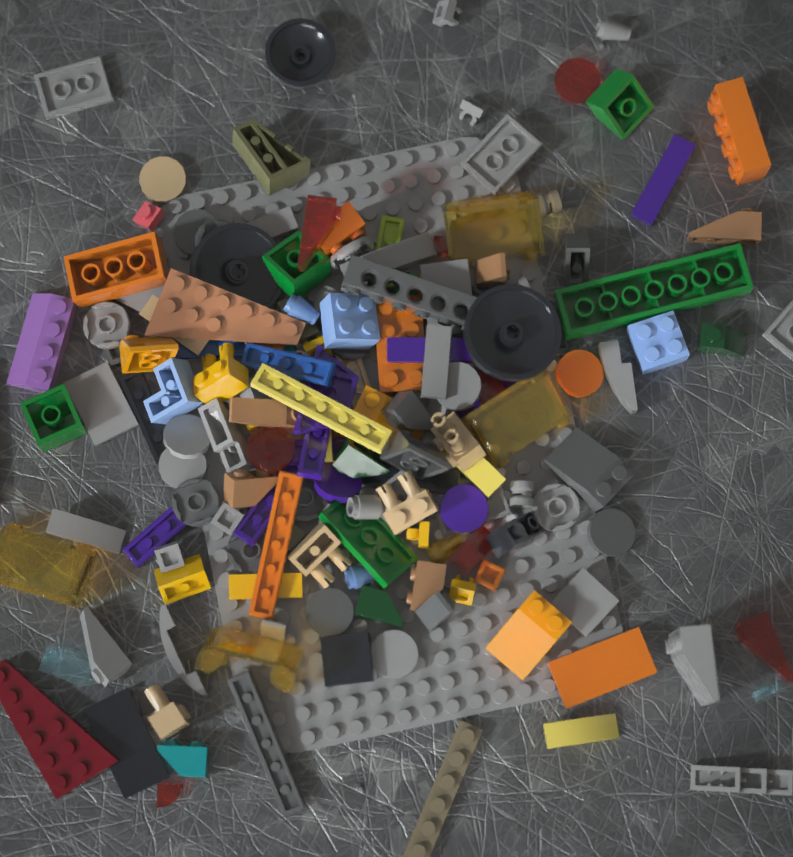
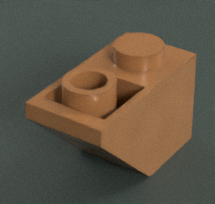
(492, 271)
(247, 487)
(427, 579)

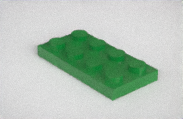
(371, 543)

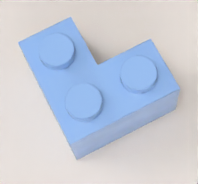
(176, 392)

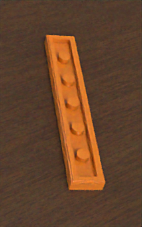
(276, 545)

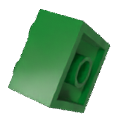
(620, 103)
(283, 266)
(53, 418)

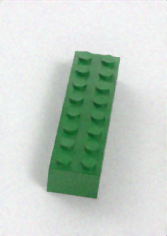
(652, 291)

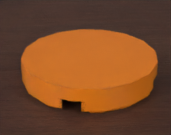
(579, 373)

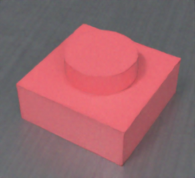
(148, 216)

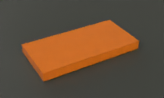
(602, 667)

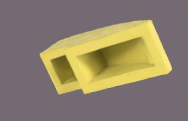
(483, 476)
(581, 731)

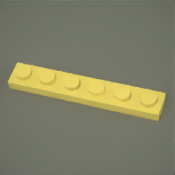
(321, 408)

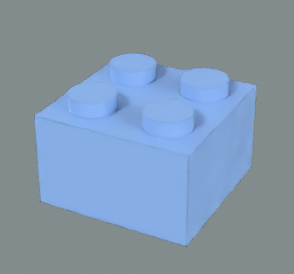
(349, 321)
(657, 342)

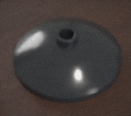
(299, 38)

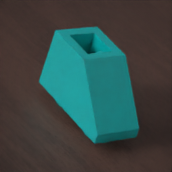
(186, 760)

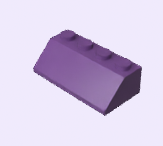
(43, 342)

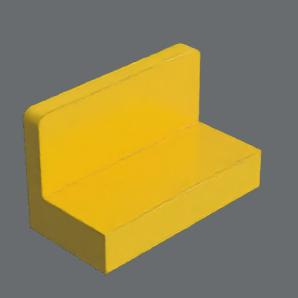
(183, 580)

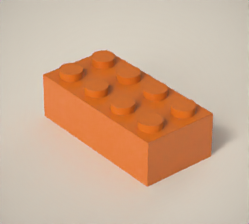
(739, 131)
(117, 269)
(396, 323)

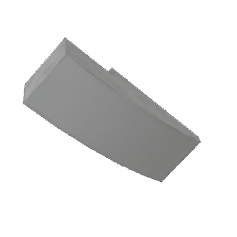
(618, 374)
(225, 436)
(85, 531)

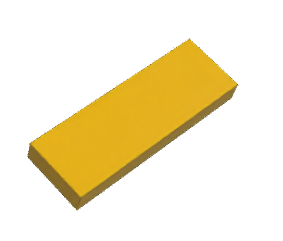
(242, 586)

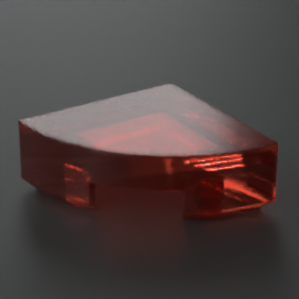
(440, 245)
(167, 793)

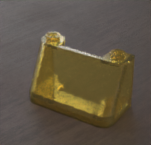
(494, 226)
(517, 417)
(45, 566)
(281, 655)

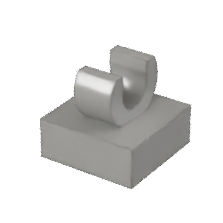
(444, 13)
(474, 108)
(227, 519)
(169, 556)

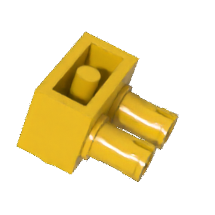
(220, 378)

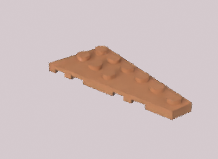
(207, 312)

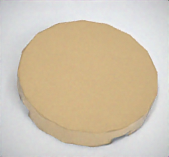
(162, 179)

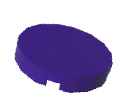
(337, 485)
(463, 508)

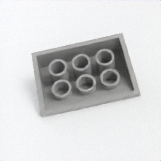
(694, 658)

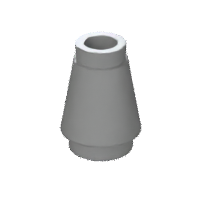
(612, 30)

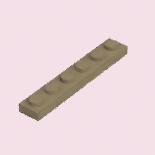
(443, 790)

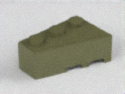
(268, 158)

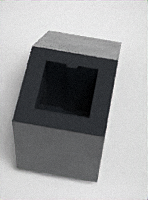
(513, 534)

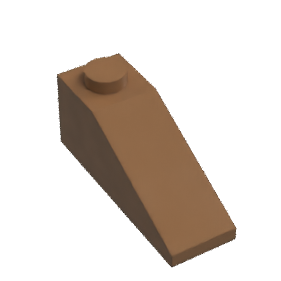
(733, 229)
(262, 413)

